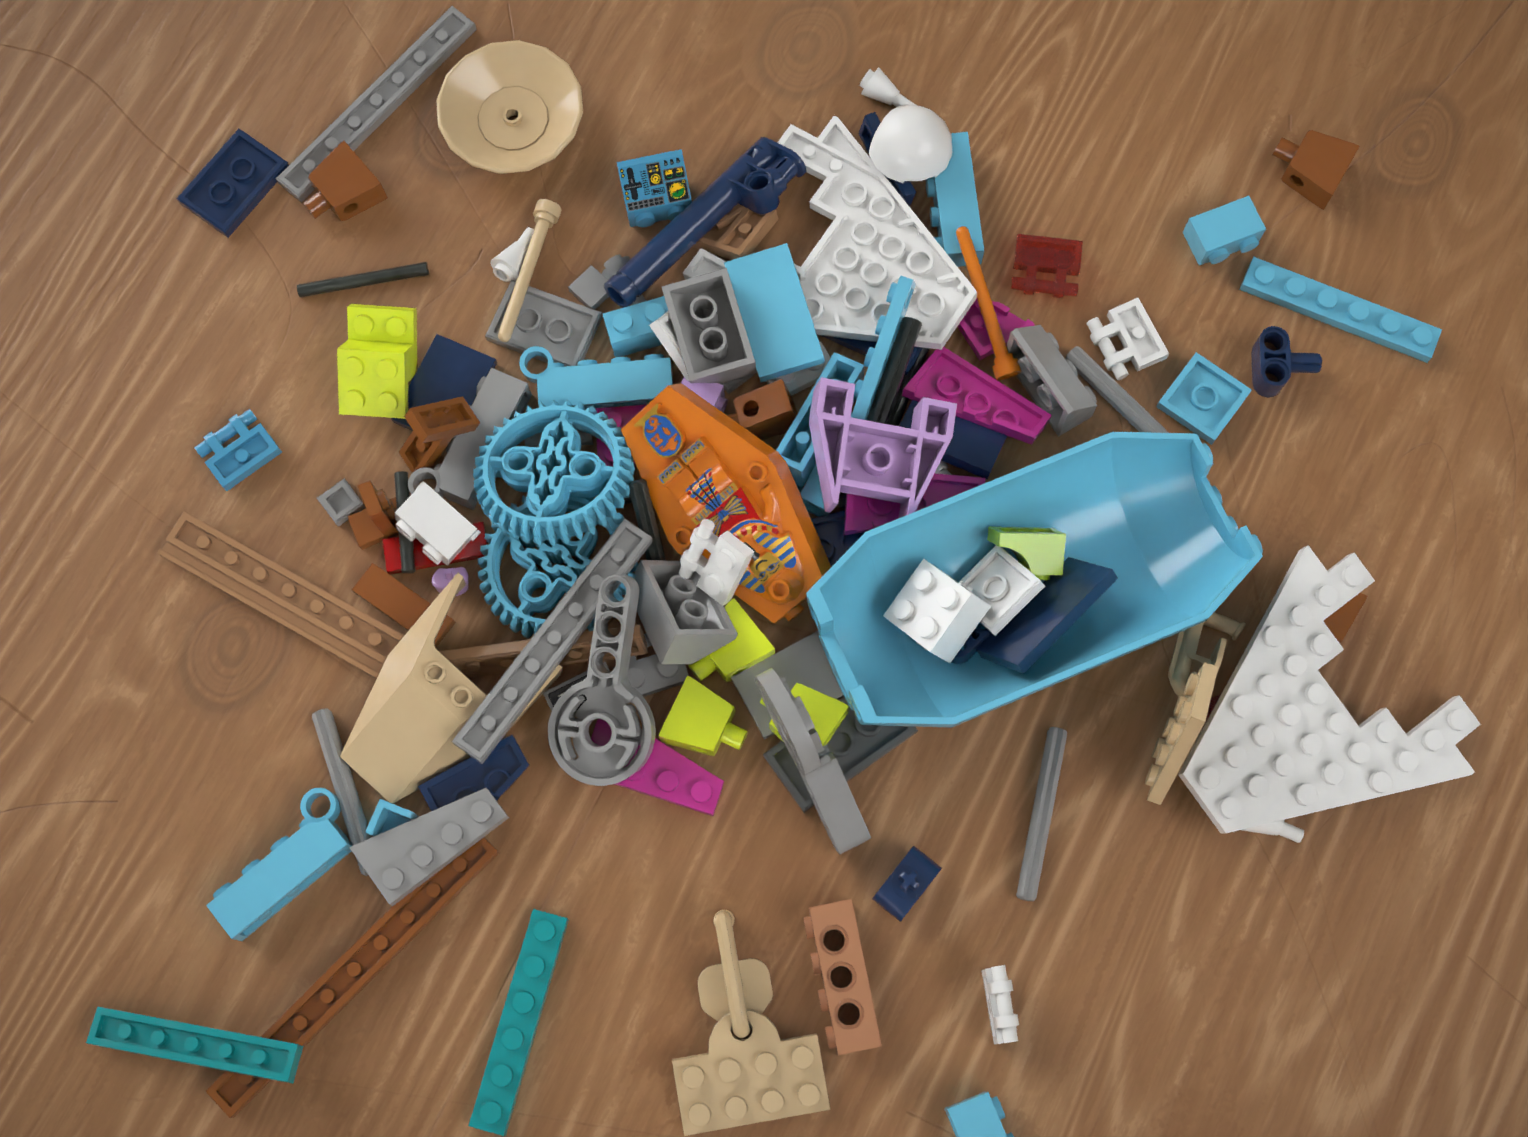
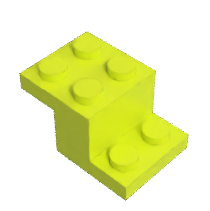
(377, 361)

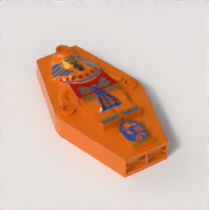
(717, 470)

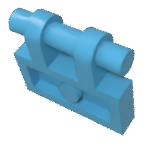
(242, 456)

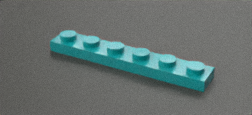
(518, 1023)
(195, 1044)

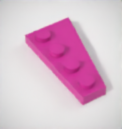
(977, 396)
(868, 513)
(669, 776)

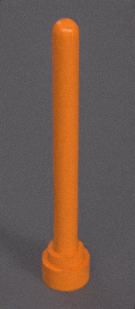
(1005, 364)

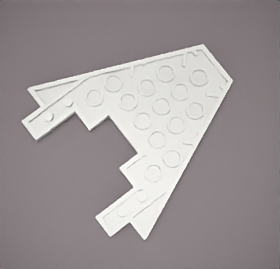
(865, 248)
(1284, 737)

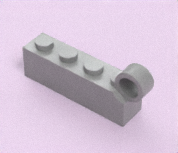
(496, 399)

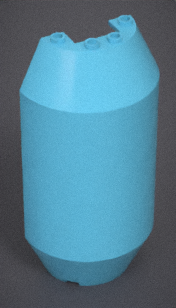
(1122, 503)

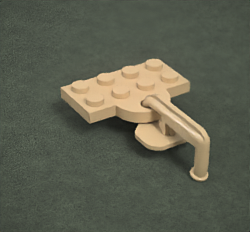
(1192, 703)
(750, 1076)

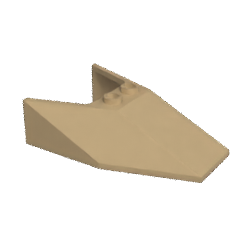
(416, 710)

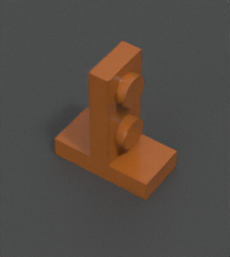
(434, 428)
(378, 518)

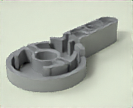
(607, 699)
(815, 763)

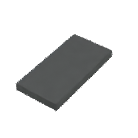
(852, 745)

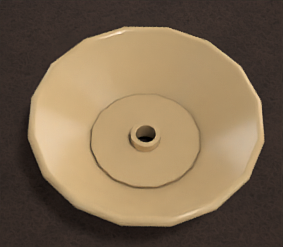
(504, 83)

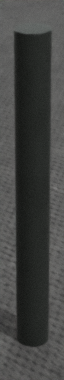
(362, 279)

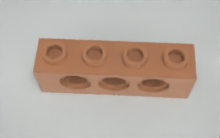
(841, 918)

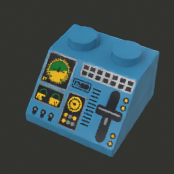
(654, 187)

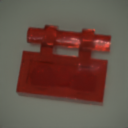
(1046, 256)

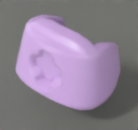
(444, 576)

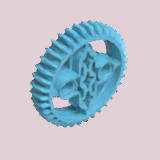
(550, 468)
(556, 580)

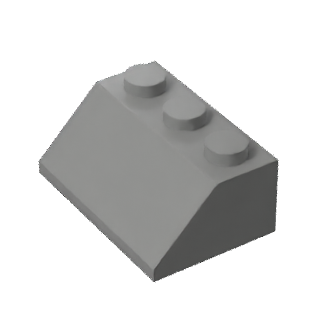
(709, 328)
(1051, 378)
(678, 615)

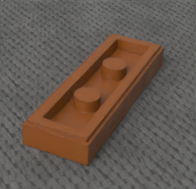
(396, 600)

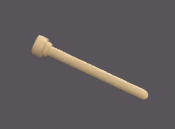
(545, 214)

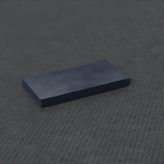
(1047, 615)

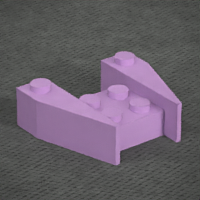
(875, 456)

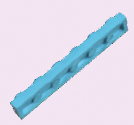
(1340, 309)
(876, 358)

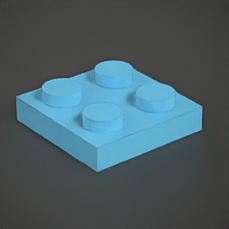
(1203, 398)

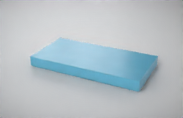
(774, 312)

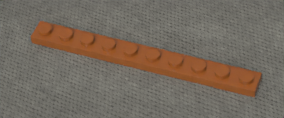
(358, 968)

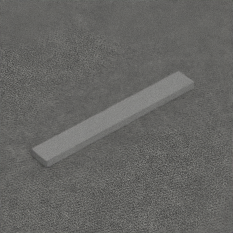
(381, 98)
(549, 644)

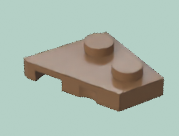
(738, 233)

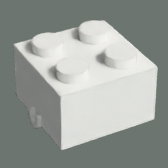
(434, 524)
(937, 611)

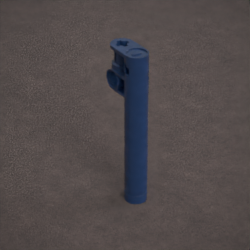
(751, 181)

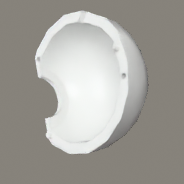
(911, 144)

